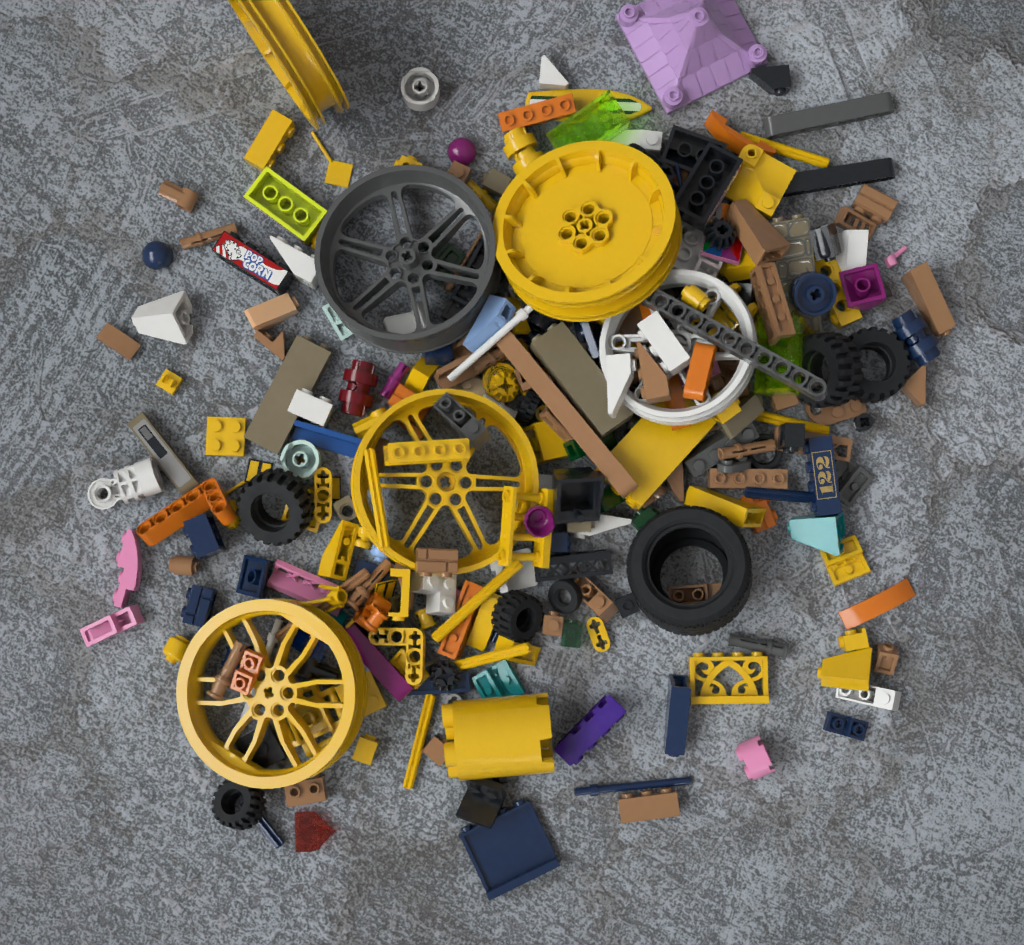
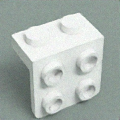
(405, 322)
(522, 579)

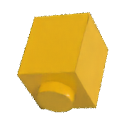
(366, 749)

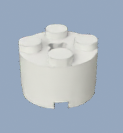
(410, 85)

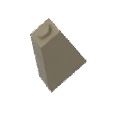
(751, 408)

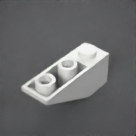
(875, 697)

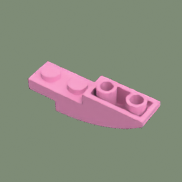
(131, 560)

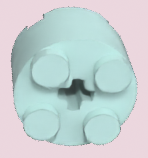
(297, 449)

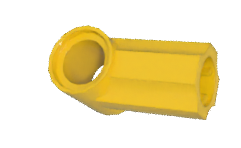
(363, 425)

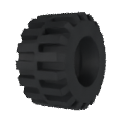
(517, 616)
(225, 805)

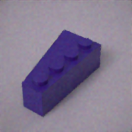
(589, 730)

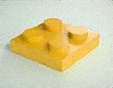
(226, 436)

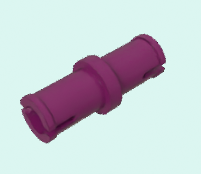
(394, 380)

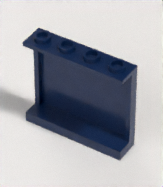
(511, 850)

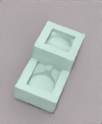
(341, 330)

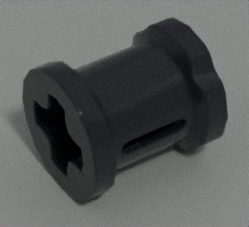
(868, 422)

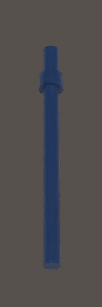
(594, 789)

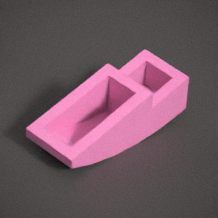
(112, 625)

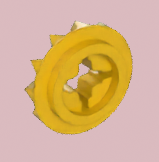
(499, 393)

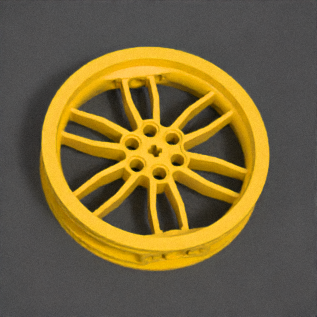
(222, 756)

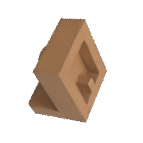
(886, 658)

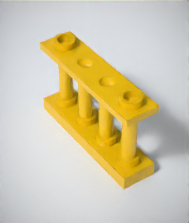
(542, 546)

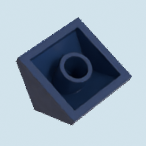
(254, 576)

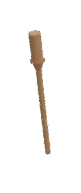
(449, 286)

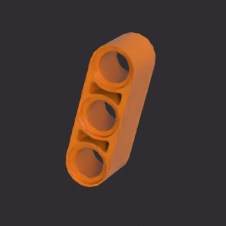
(699, 371)

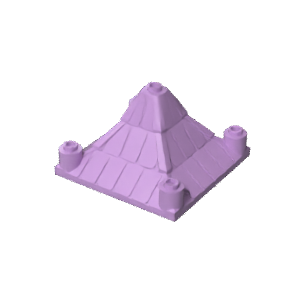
(690, 46)

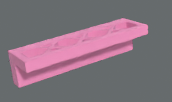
(300, 589)

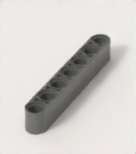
(828, 115)

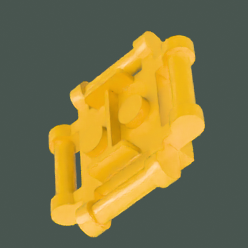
(317, 719)

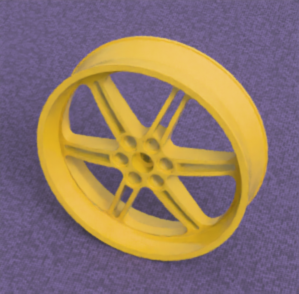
(493, 416)

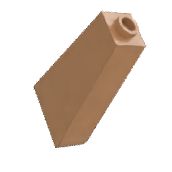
(756, 234)
(929, 299)

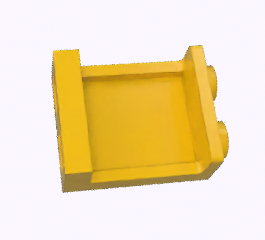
(405, 593)

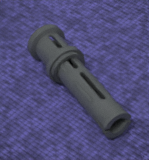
(767, 647)

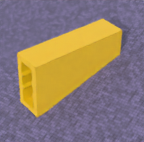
(737, 511)

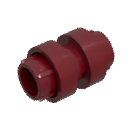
(356, 396)

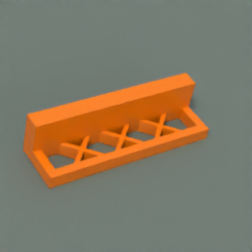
(455, 642)

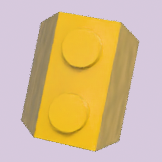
(545, 443)

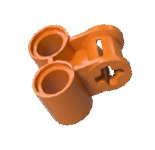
(373, 613)

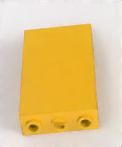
(654, 452)

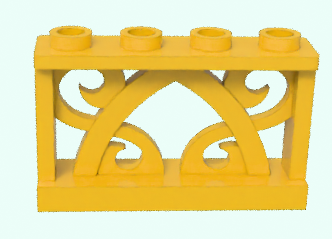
(426, 452)
(750, 695)

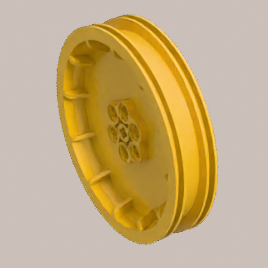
(292, 56)
(608, 274)

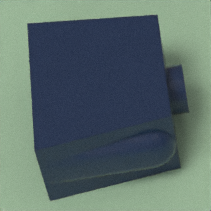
(559, 543)

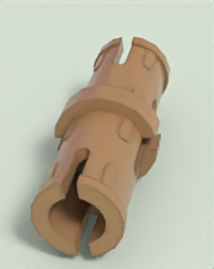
(487, 360)

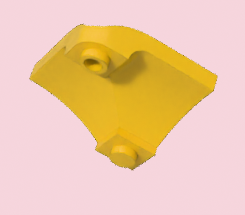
(760, 181)

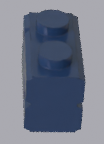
(199, 605)

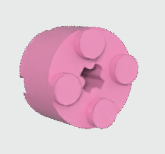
(755, 757)

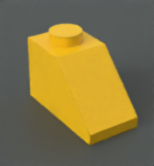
(529, 659)

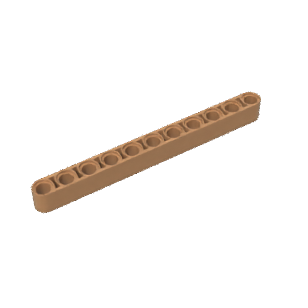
(567, 415)

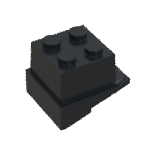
(577, 494)

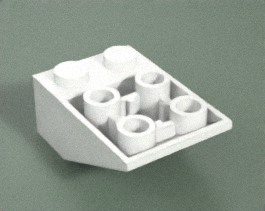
(298, 261)

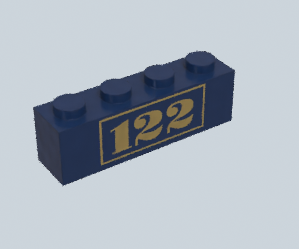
(822, 475)

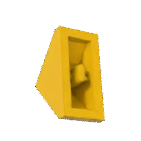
(420, 376)

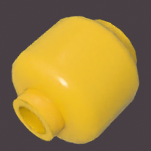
(175, 649)

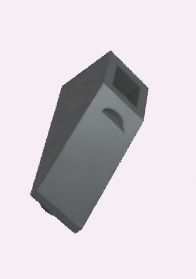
(462, 421)

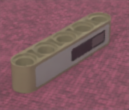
(163, 453)

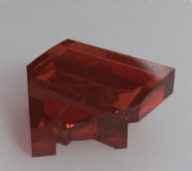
(310, 831)

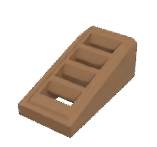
(843, 211)

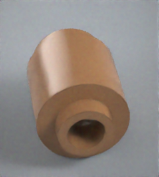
(183, 565)

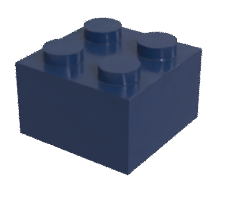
(204, 536)

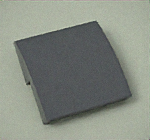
(851, 480)

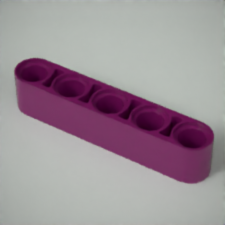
(379, 664)

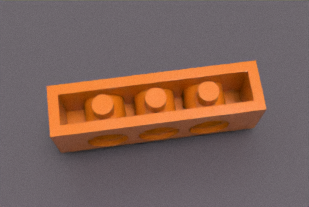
(538, 113)

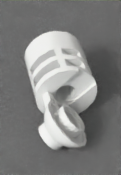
(127, 485)

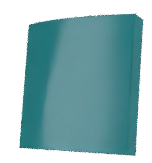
(498, 681)

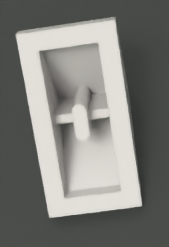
(550, 77)

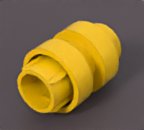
(521, 148)

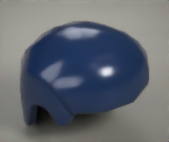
(157, 255)

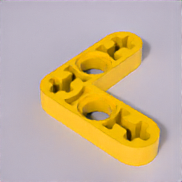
(405, 641)

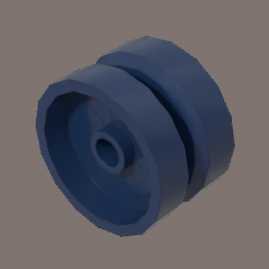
(823, 289)

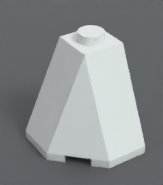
(853, 249)
(166, 318)

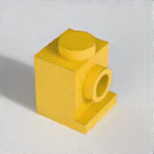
(853, 640)

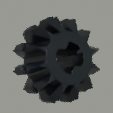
(720, 234)

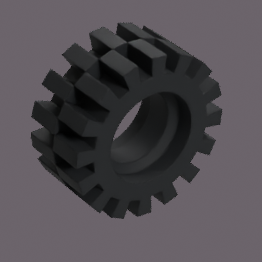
(528, 408)

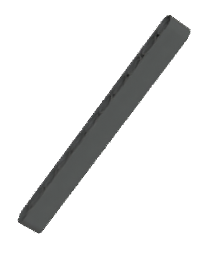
(736, 348)

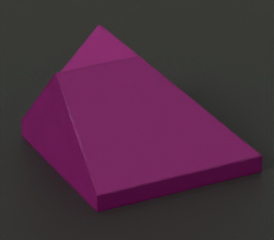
(863, 287)

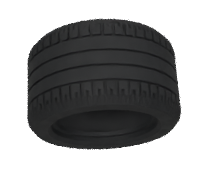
(679, 529)

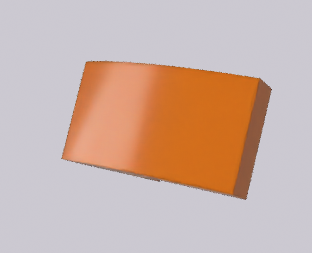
(248, 672)

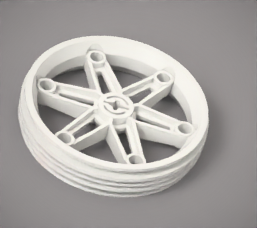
(728, 394)

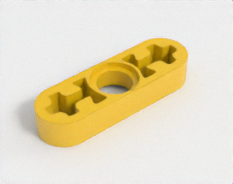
(318, 510)

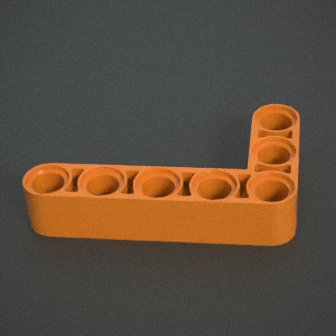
(194, 503)

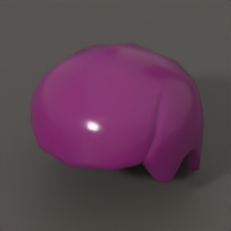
(462, 151)
(539, 521)

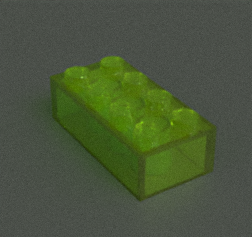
(598, 120)
(788, 348)

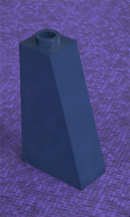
(677, 714)

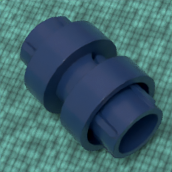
(925, 348)

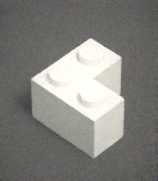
(311, 408)
(439, 592)

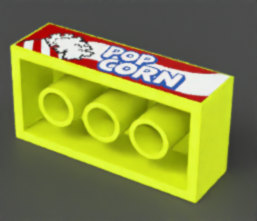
(285, 205)

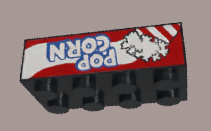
(707, 185)
(253, 263)

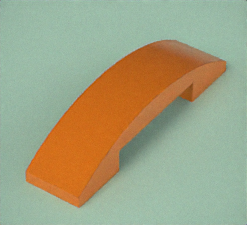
(736, 142)
(877, 604)

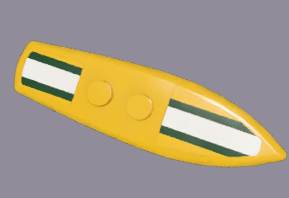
(630, 105)

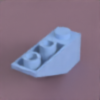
(493, 316)

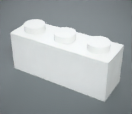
(663, 344)

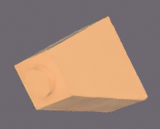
(272, 312)

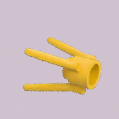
(336, 597)

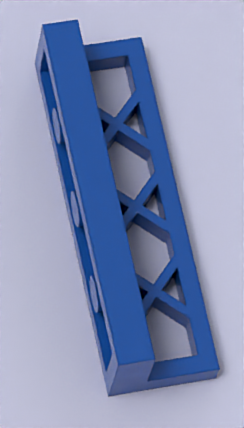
(326, 439)

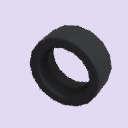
(777, 457)

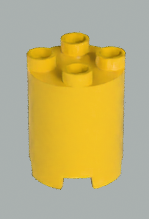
(498, 737)

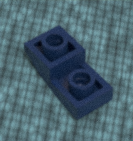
(845, 725)

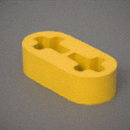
(602, 632)

